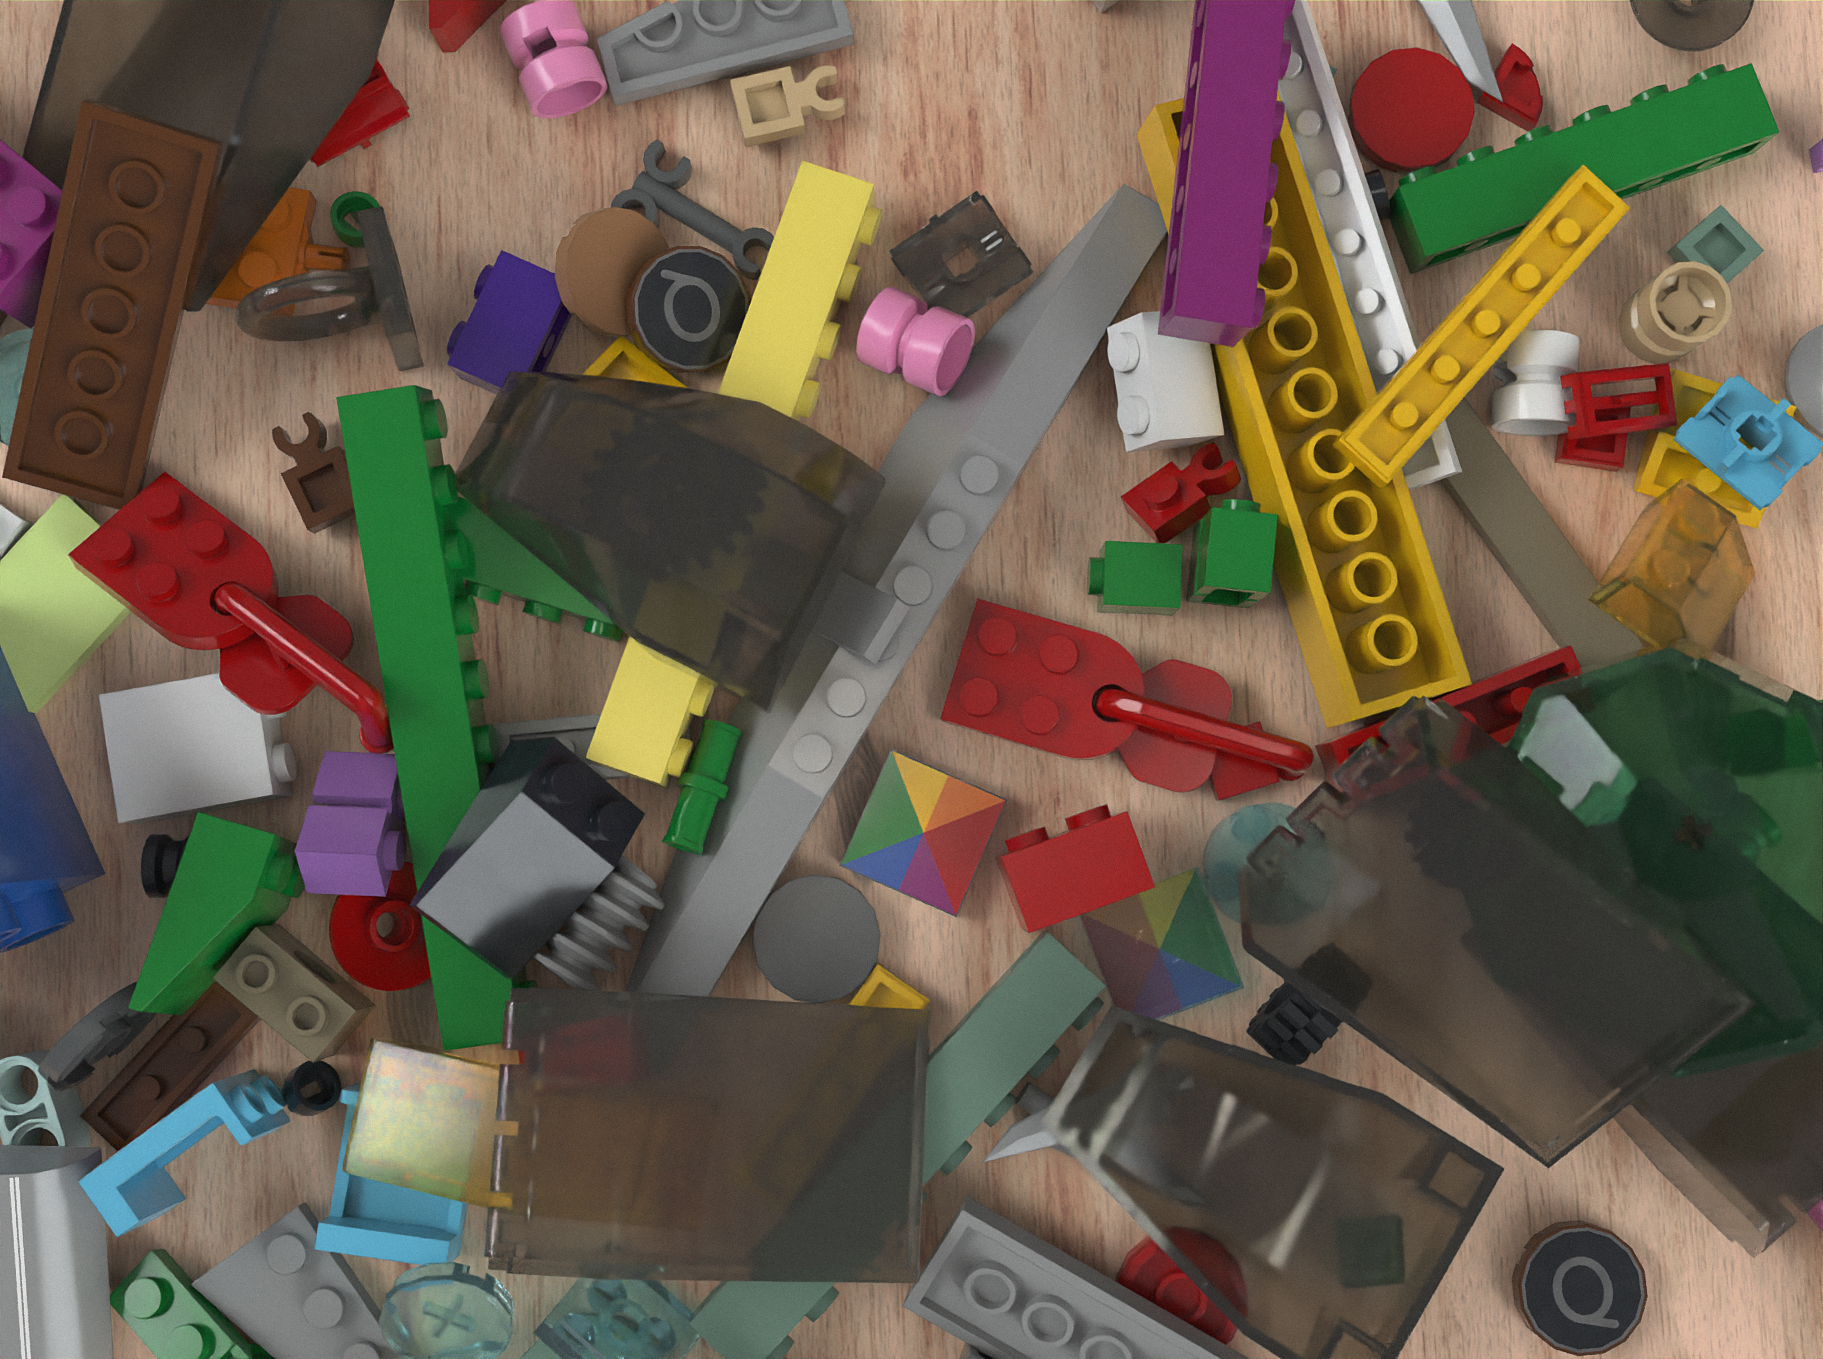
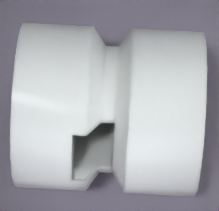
(1532, 389)

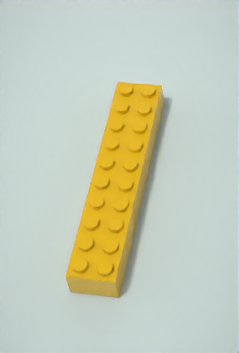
(1290, 387)

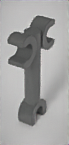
(658, 190)

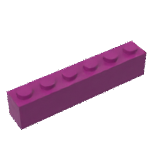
(1225, 170)

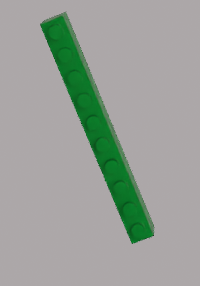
(426, 664)

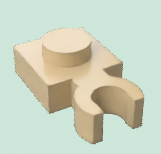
(774, 105)

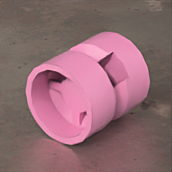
(551, 50)
(911, 340)

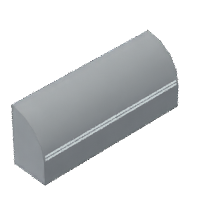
(52, 1256)

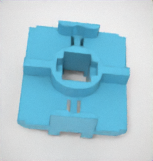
(1777, 441)

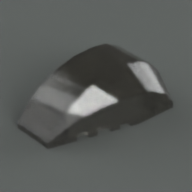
(675, 515)
(1252, 1171)

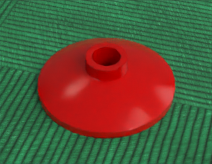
(378, 961)

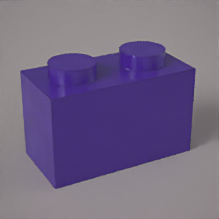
(511, 325)

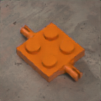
(279, 251)

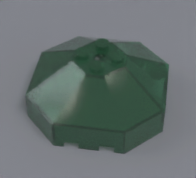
(1711, 739)

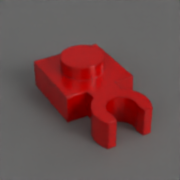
(1177, 498)

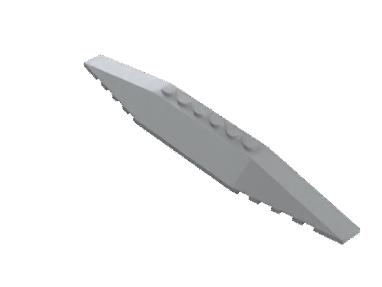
(937, 504)

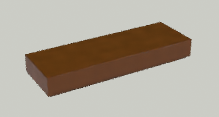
(170, 1066)

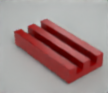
(1584, 404)

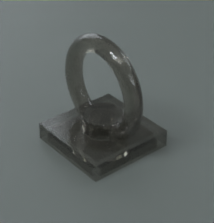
(377, 293)

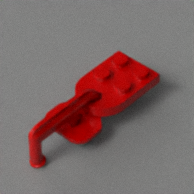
(183, 561)
(1038, 687)

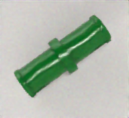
(702, 786)

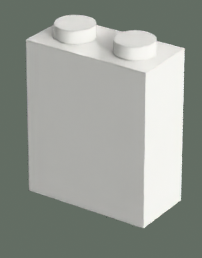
(191, 750)

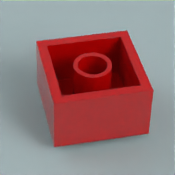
(1075, 869)

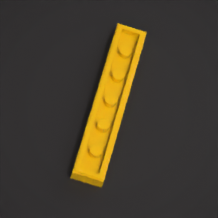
(1481, 327)

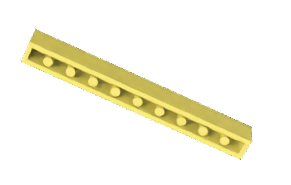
(773, 364)

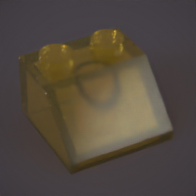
(1677, 569)

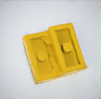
(1666, 462)

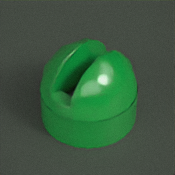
(342, 206)

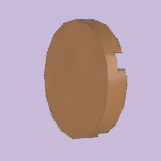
(601, 262)

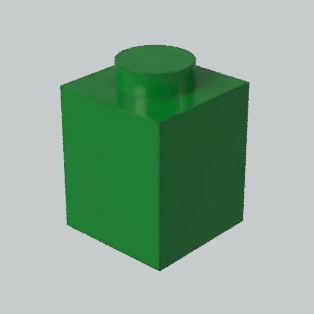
(1136, 578)

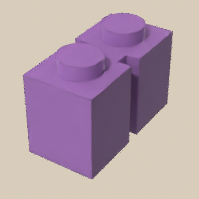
(360, 833)

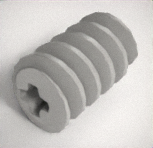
(601, 926)

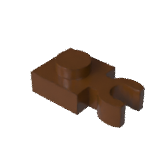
(320, 479)

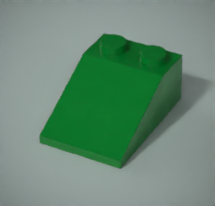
(220, 893)

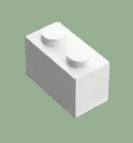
(1162, 386)

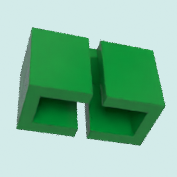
(1232, 555)

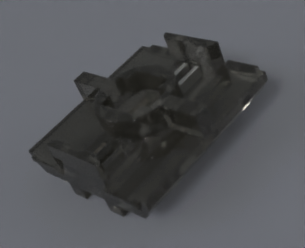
(970, 226)

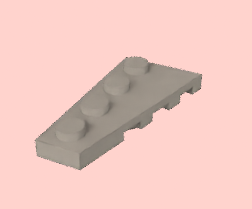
(715, 40)

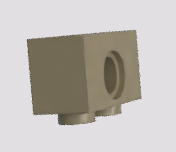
(294, 992)

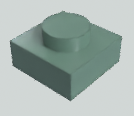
(1719, 244)

